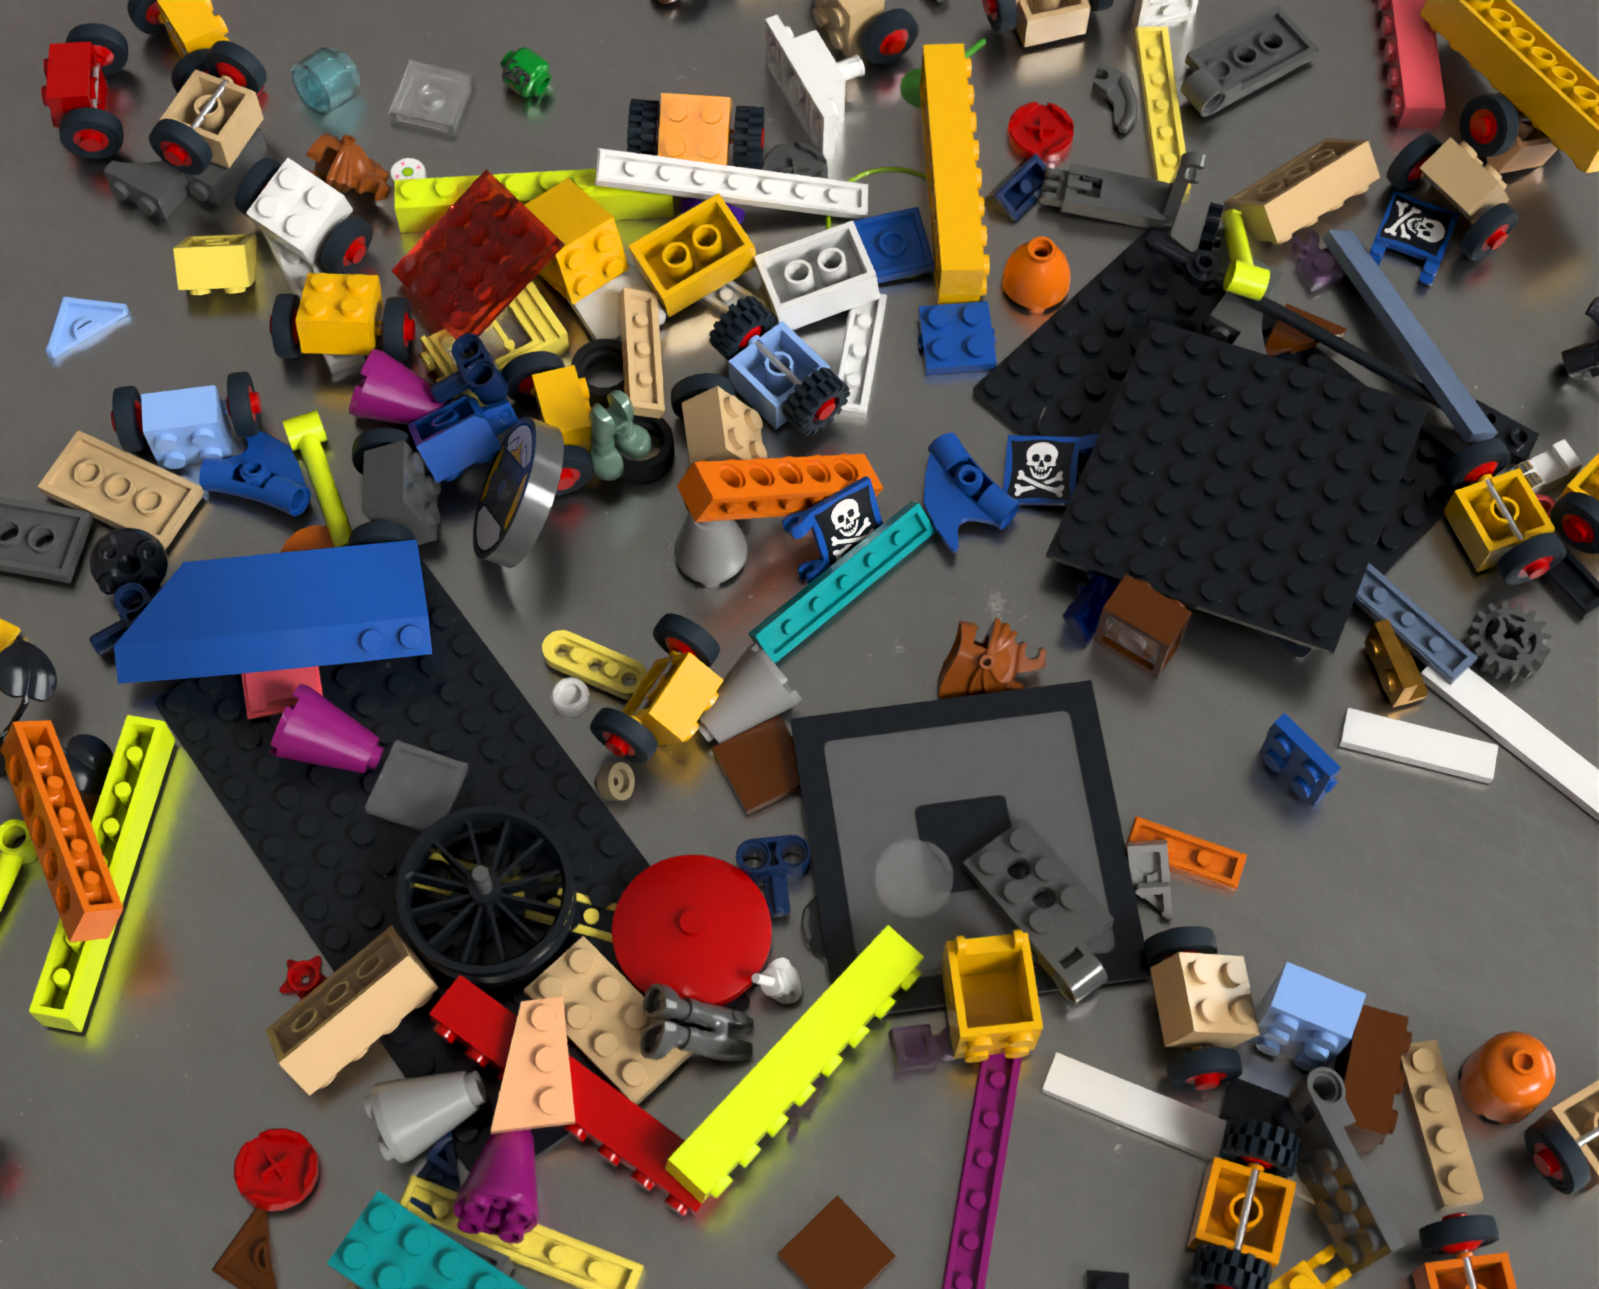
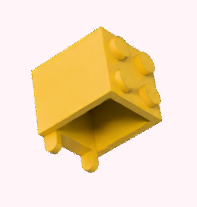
(591, 241)
(991, 996)

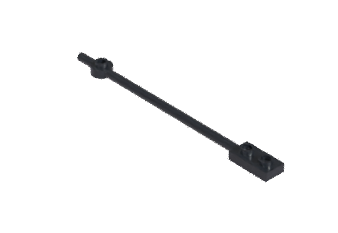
(1515, 436)

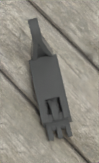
(1119, 195)

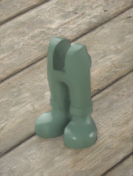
(612, 429)

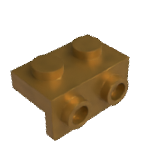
(1394, 665)

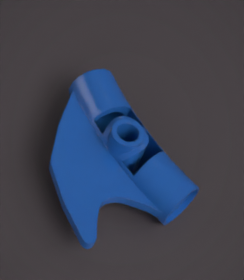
(261, 473)
(961, 491)

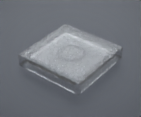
(431, 96)
(416, 786)

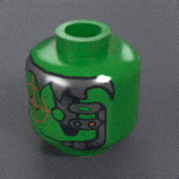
(525, 72)

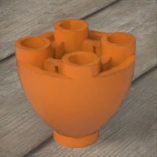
(1036, 275)

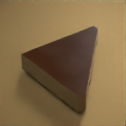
(1290, 340)
(249, 1257)

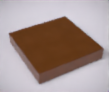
(760, 764)
(836, 1251)

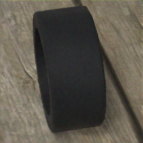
(595, 352)
(656, 466)

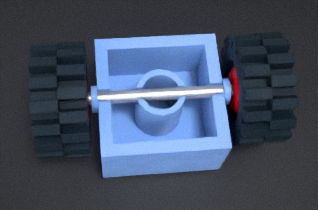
(777, 369)

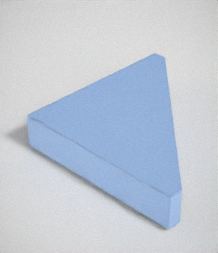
(80, 320)

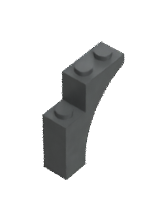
(161, 188)
(1240, 322)

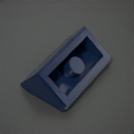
(1018, 188)

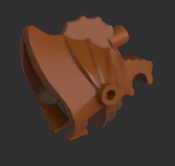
(347, 166)
(985, 666)

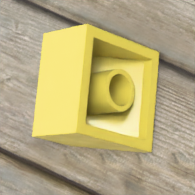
(216, 263)

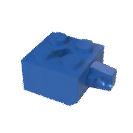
(460, 435)

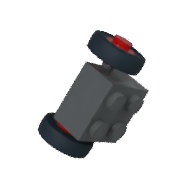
(396, 489)

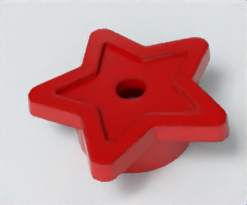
(297, 971)

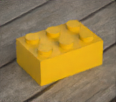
(693, 255)

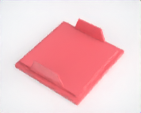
(272, 691)

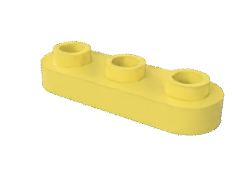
(584, 654)

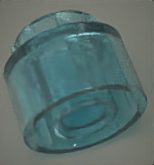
(325, 80)

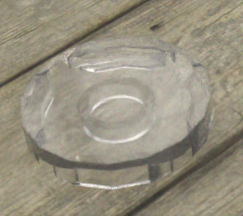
(917, 889)

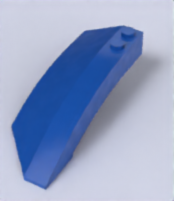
(280, 614)

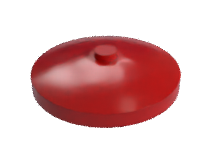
(692, 928)

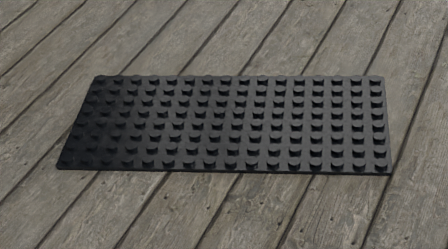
(344, 864)

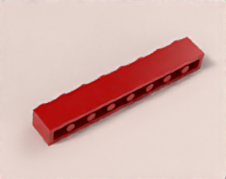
(600, 1111)

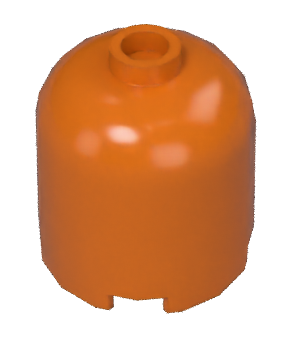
(1508, 1077)

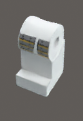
(1551, 468)

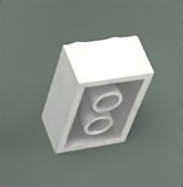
(818, 276)

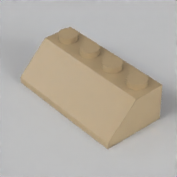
(1305, 189)
(350, 1011)

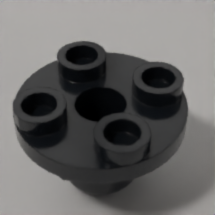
(128, 557)

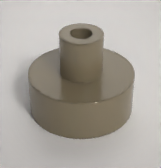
(615, 781)

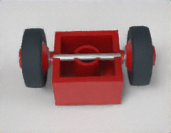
(79, 90)

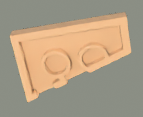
(537, 1071)

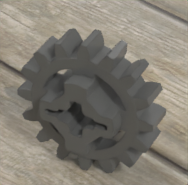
(1507, 643)

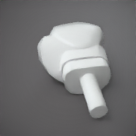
(780, 981)

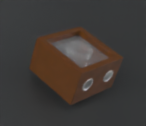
(1142, 625)

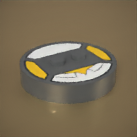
(518, 492)

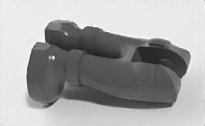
(662, 1035)

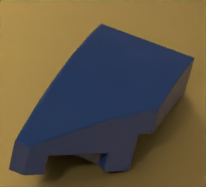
(440, 1169)

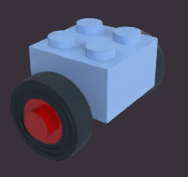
(187, 422)

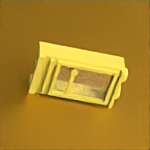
(521, 328)

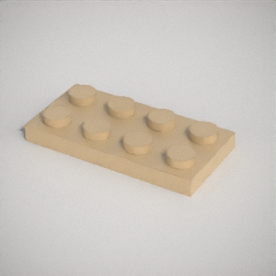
(120, 488)
(605, 1019)

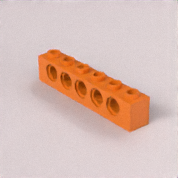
(768, 486)
(61, 831)

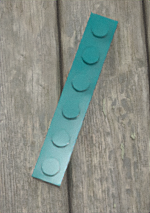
(842, 581)

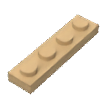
(642, 352)
(1439, 1126)

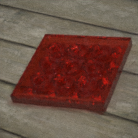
(477, 257)

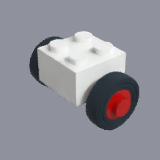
(303, 214)

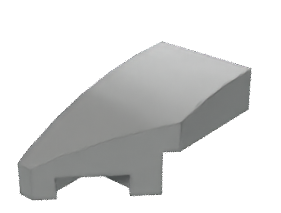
(1151, 873)

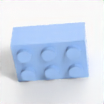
(1307, 1017)

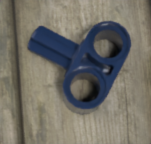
(475, 371)
(123, 599)
(774, 871)

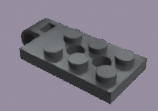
(1223, 79)
(34, 521)
(1055, 932)
(1336, 1175)

